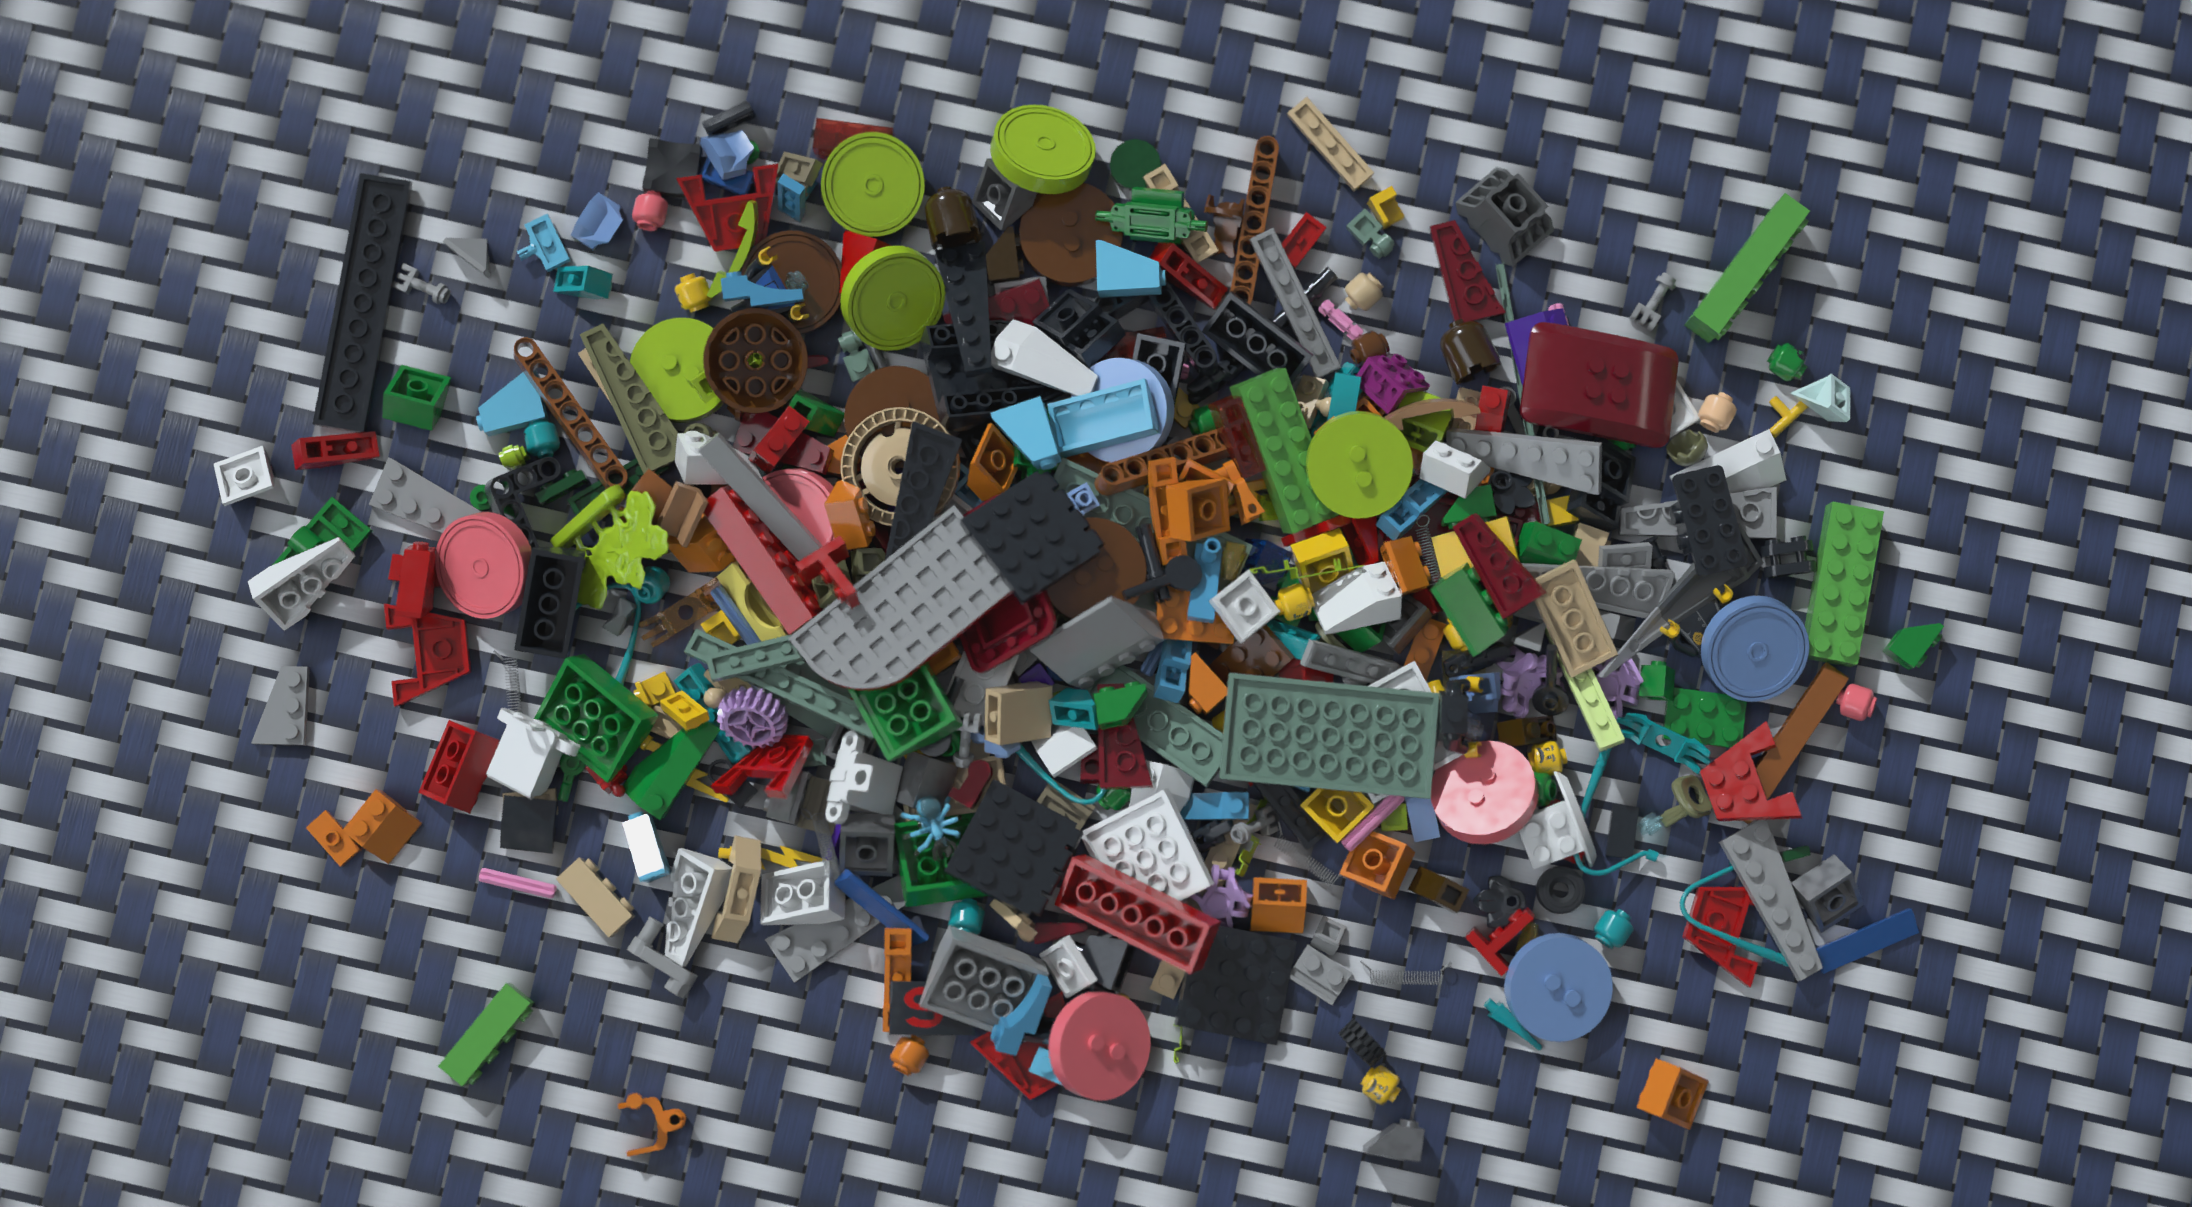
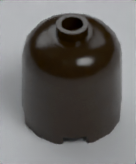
(951, 218)
(1468, 350)

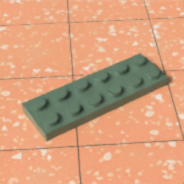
(1172, 730)

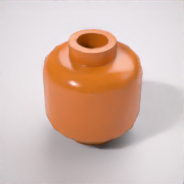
(909, 1055)

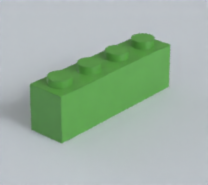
(486, 1035)

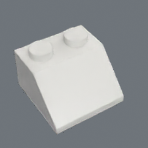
(1452, 469)

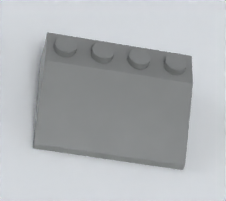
(1099, 641)
(978, 979)

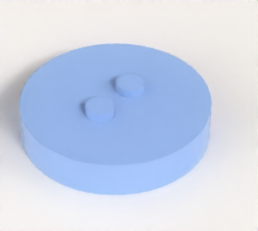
(1121, 371)

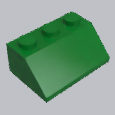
(1470, 608)

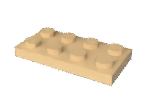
(1573, 619)

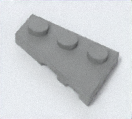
(286, 709)

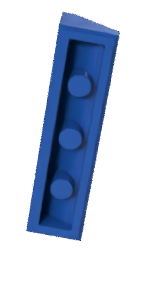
(877, 905)
(1867, 940)

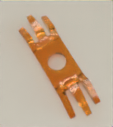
(670, 616)

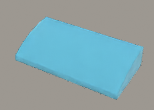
(1103, 418)

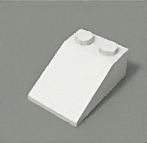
(693, 466)
(1358, 599)
(796, 897)

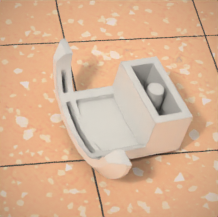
(1557, 830)

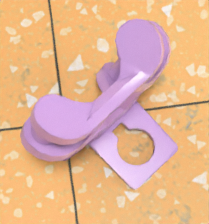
(1522, 679)
(1615, 683)
(1220, 901)

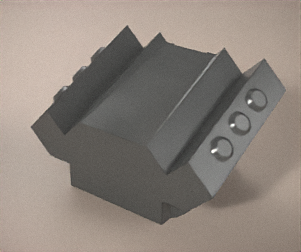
(1506, 214)

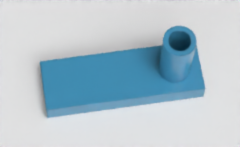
(792, 197)
(1209, 558)

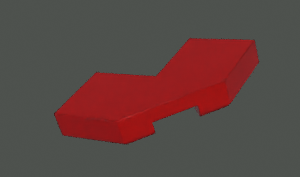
(1318, 529)

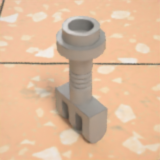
(1665, 282)
(439, 294)
(964, 756)
(1242, 832)

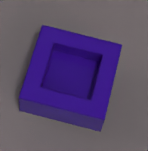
(1036, 673)

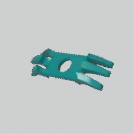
(1679, 748)

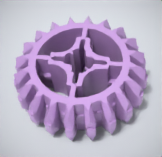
(752, 717)

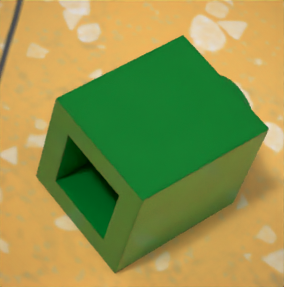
(1658, 682)

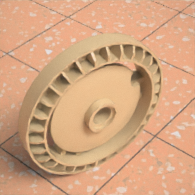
(883, 454)

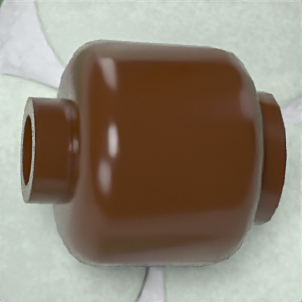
(1368, 345)

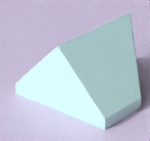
(1827, 398)

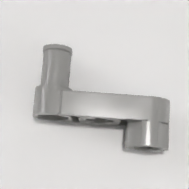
(680, 977)

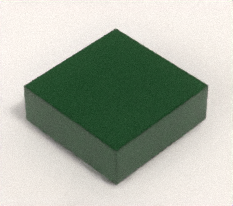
(1795, 853)

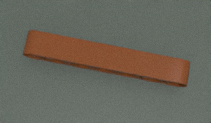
(1254, 212)
(568, 402)
(1185, 449)
(1799, 726)

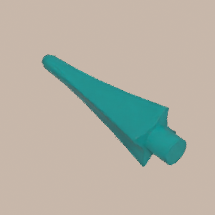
(1501, 1014)

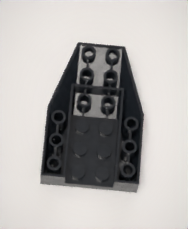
(972, 399)

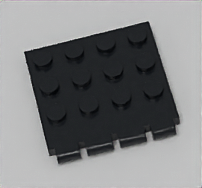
(1032, 535)
(1014, 849)

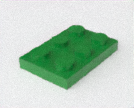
(1706, 716)

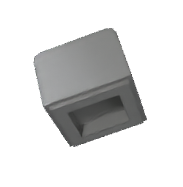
(1328, 936)

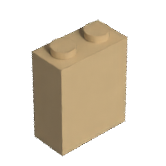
(1018, 713)

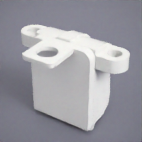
(528, 754)
(860, 782)

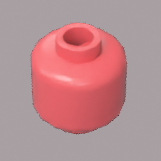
(650, 211)
(1856, 702)

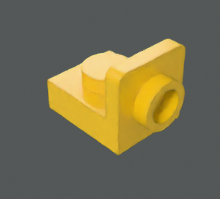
(654, 689)

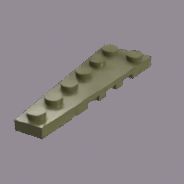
(640, 415)

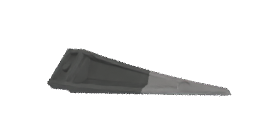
(1682, 600)

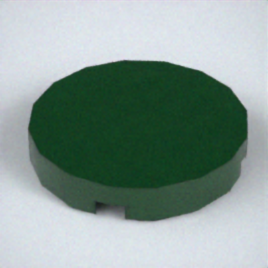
(1132, 162)

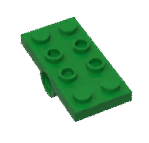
(329, 523)

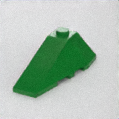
(666, 771)

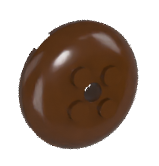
(780, 367)

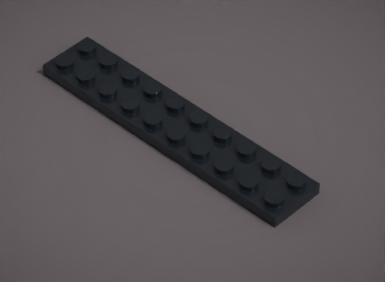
(362, 303)

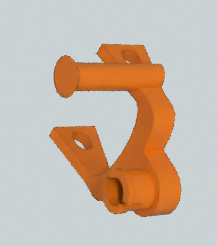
(1241, 494)
(662, 1117)

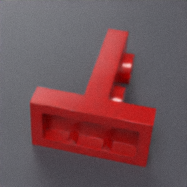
(778, 440)
(823, 563)
(1499, 938)

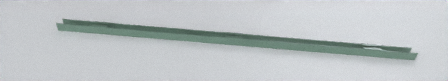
(1506, 303)

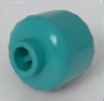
(541, 438)
(654, 587)
(967, 916)
(1613, 929)

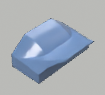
(728, 152)
(597, 222)
(1488, 699)

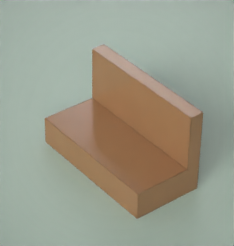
(682, 512)

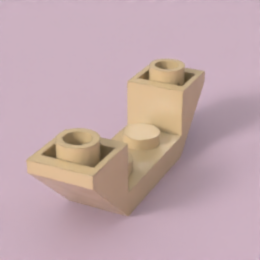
(741, 891)

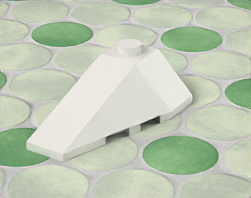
(1036, 357)
(1747, 465)
(294, 584)
(1165, 777)
(697, 896)

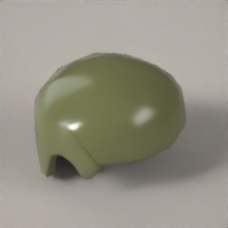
(1687, 448)

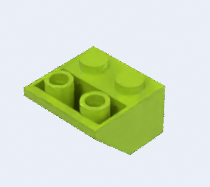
(1424, 429)

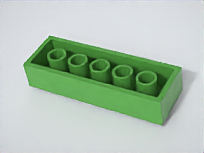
(1751, 263)
(1284, 448)
(1842, 583)

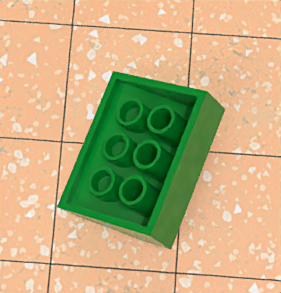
(908, 713)
(596, 715)
(922, 877)

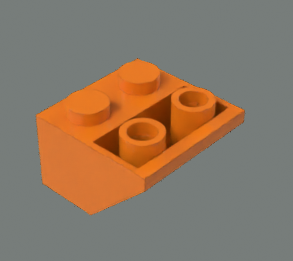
(1278, 905)

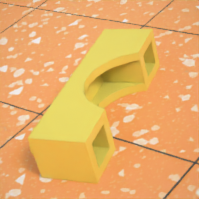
(751, 603)

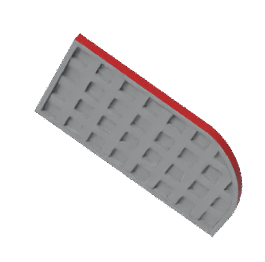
(905, 610)

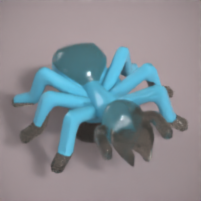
(932, 822)

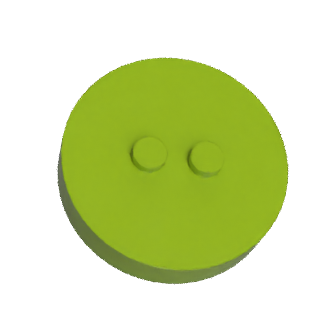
(1042, 149)
(872, 184)
(892, 297)
(667, 362)
(1359, 464)

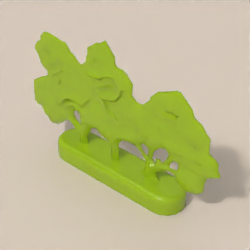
(618, 547)

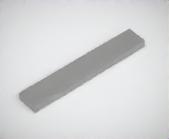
(1294, 302)
(759, 497)

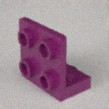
(1389, 380)

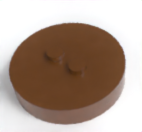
(1062, 234)
(817, 264)
(888, 389)
(1114, 570)

